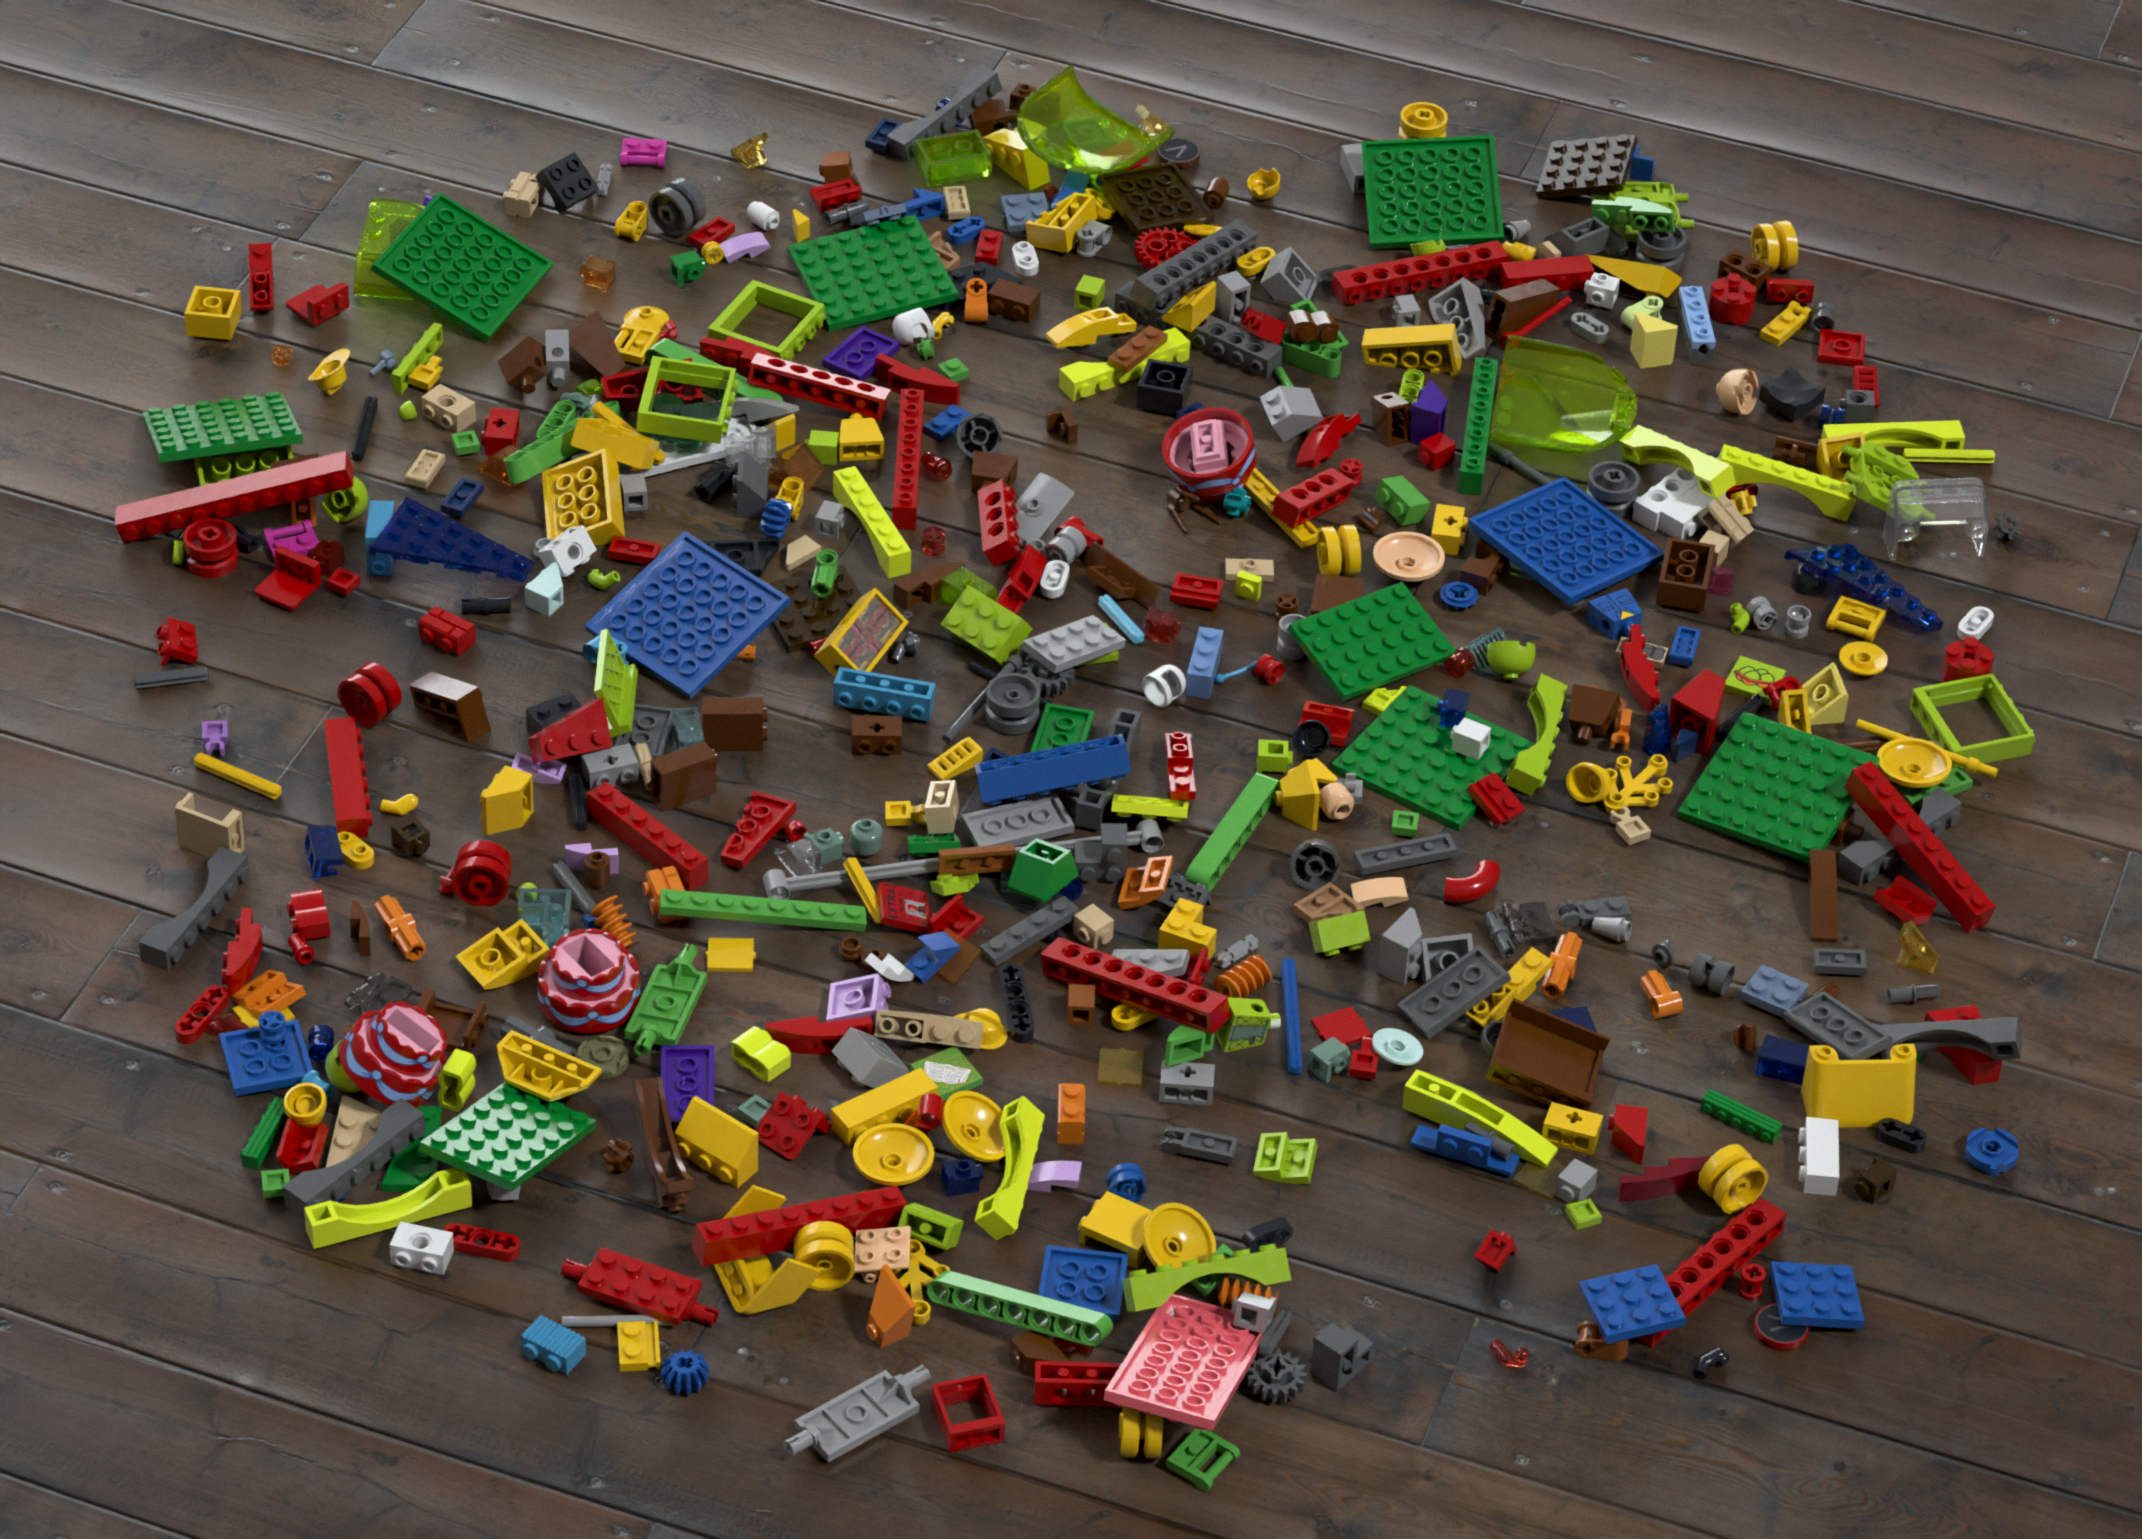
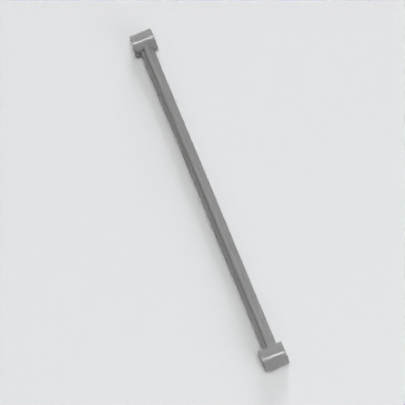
(779, 886)

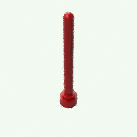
(1534, 323)

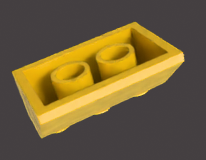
(717, 1143)

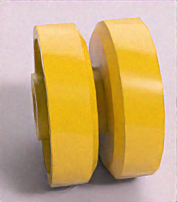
(1422, 121)
(1775, 245)
(1339, 551)
(1733, 1178)
(829, 1249)
(1140, 1426)

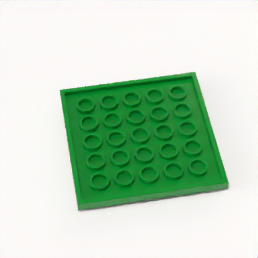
(1432, 191)
(462, 266)
(872, 272)
(222, 427)
(1413, 764)
(1775, 787)

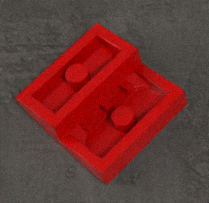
(1336, 719)

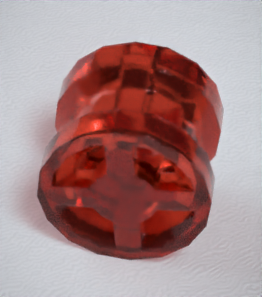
(933, 541)
(1460, 662)

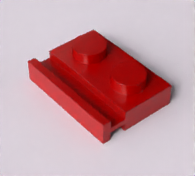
(1196, 591)
(1496, 799)

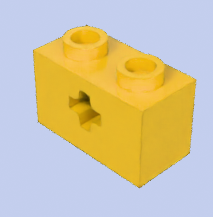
(1448, 528)
(1572, 1128)

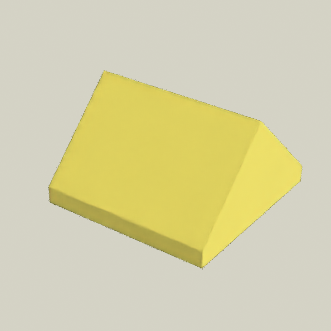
(1652, 341)
(1826, 696)

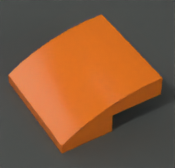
(1145, 882)
(253, 994)

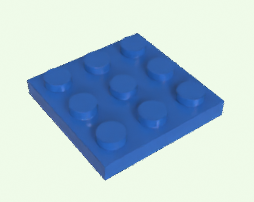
(264, 1066)
(1085, 1278)
(1816, 1295)
(1632, 1303)

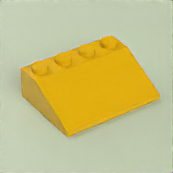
(584, 494)

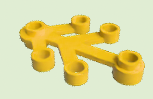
(1656, 767)
(916, 1278)

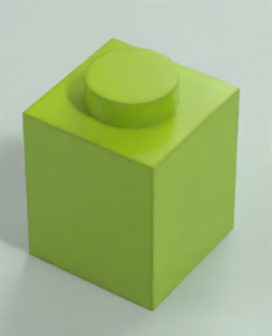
(1089, 293)
(824, 446)

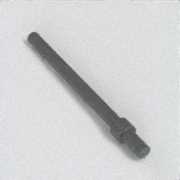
(1509, 458)
(1012, 664)

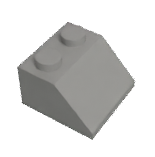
(1289, 277)
(1291, 410)
(1401, 949)
(1442, 952)
(868, 1059)

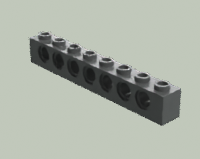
(1193, 265)
(1210, 336)

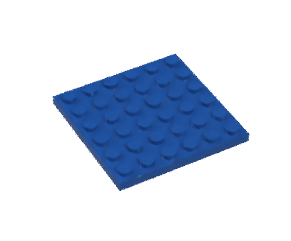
(1566, 540)
(689, 614)

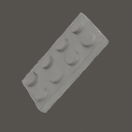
(1073, 644)
(1018, 822)

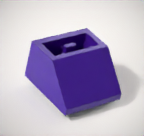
(1427, 413)

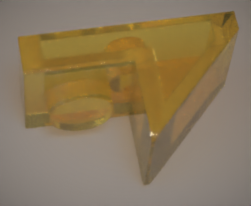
(1150, 121)
(751, 151)
(1916, 950)

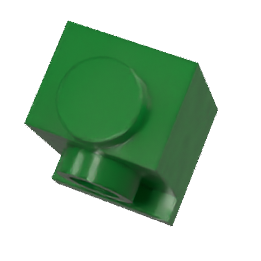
(686, 267)

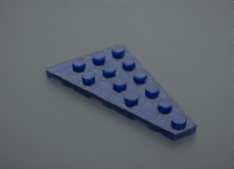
(428, 536)
(1851, 568)

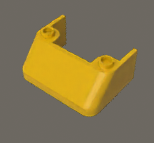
(752, 1280)

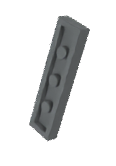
(1405, 854)
(1029, 930)

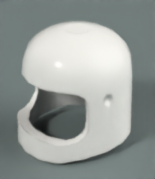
(908, 326)
(1164, 685)

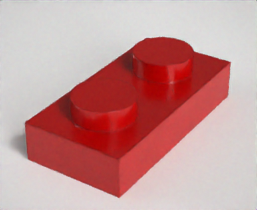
(715, 231)
(989, 247)
(633, 550)

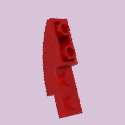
(261, 276)
(731, 352)
(900, 376)
(1324, 439)
(1022, 579)
(1638, 671)
(1179, 766)
(242, 953)
(814, 1038)

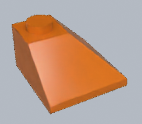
(890, 1310)

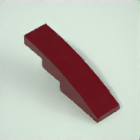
(1662, 1181)

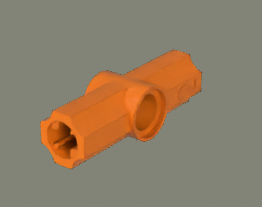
(400, 928)
(1564, 966)

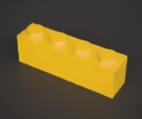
(882, 1105)

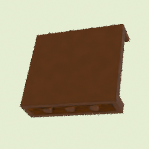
(1546, 1057)

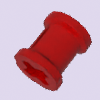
(1747, 1276)

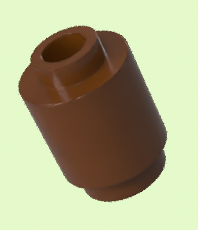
(1216, 193)
(597, 870)

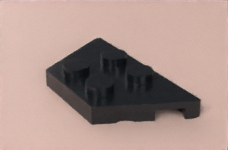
(978, 270)
(750, 554)

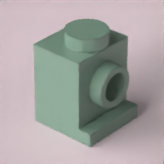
(828, 843)
(1328, 1059)

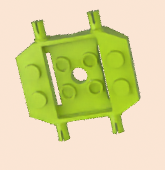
(1655, 192)
(1871, 482)

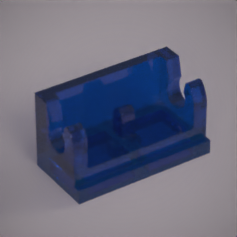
(322, 850)

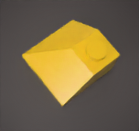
(1300, 796)

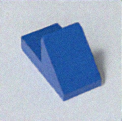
(925, 204)
(936, 952)

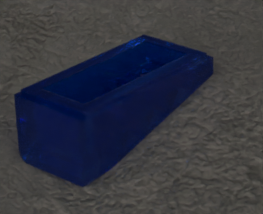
(1657, 732)

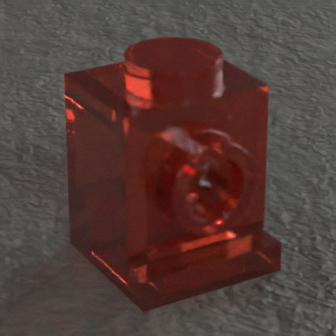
(329, 551)
(1161, 625)

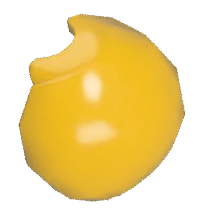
(1264, 184)
(1519, 251)

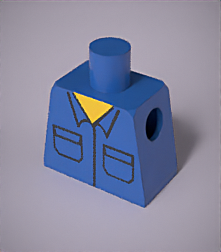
(1614, 613)

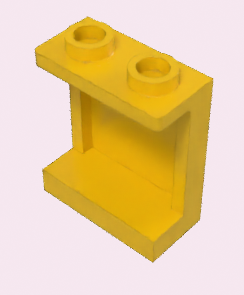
(1116, 1224)

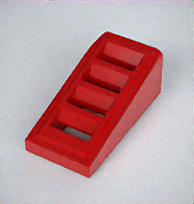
(1865, 379)

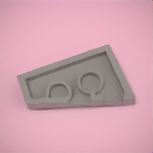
(1166, 961)

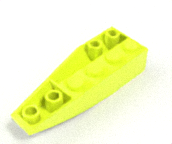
(1457, 1106)

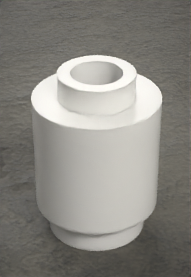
(763, 215)

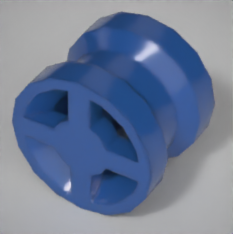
(272, 1027)

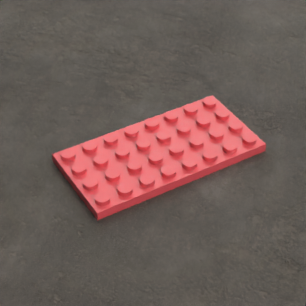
(1185, 1363)

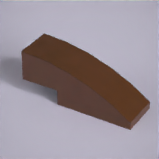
(922, 585)

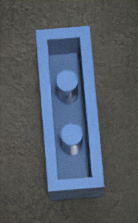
(1204, 662)

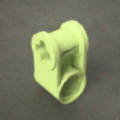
(1650, 305)

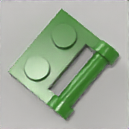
(1196, 1452)

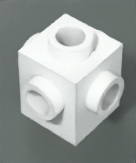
(1602, 290)

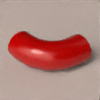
(1474, 886)

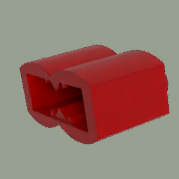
(309, 914)

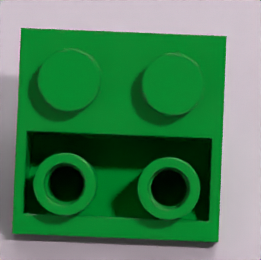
(1042, 870)

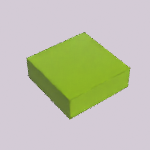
(1583, 1213)

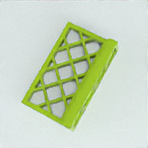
(616, 685)

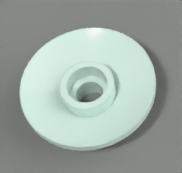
(1397, 1046)

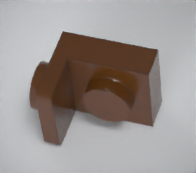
(1064, 422)

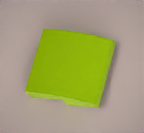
(1285, 1159)

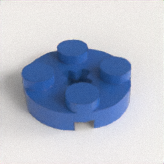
(1988, 1161)

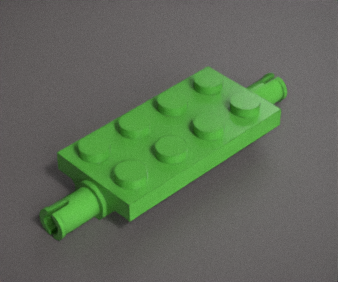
(666, 1003)

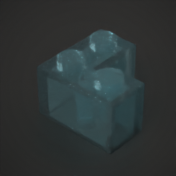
(547, 911)

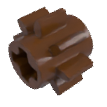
(617, 1155)

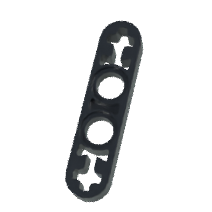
(1016, 1002)

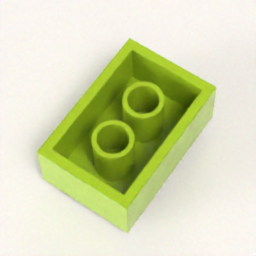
(986, 626)

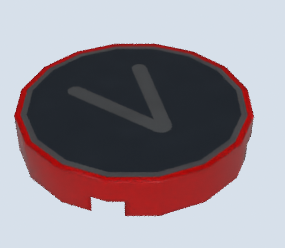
(1778, 1336)

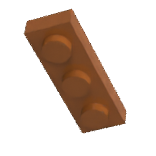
(1137, 349)
(976, 859)

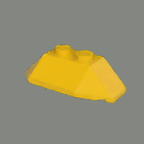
(543, 1069)

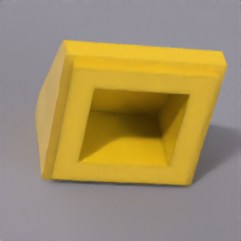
(800, 226)

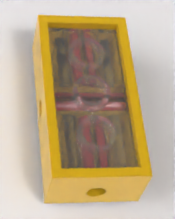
(862, 634)

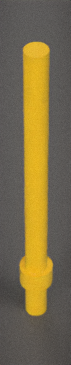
(1971, 764)

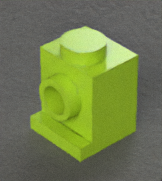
(1273, 756)

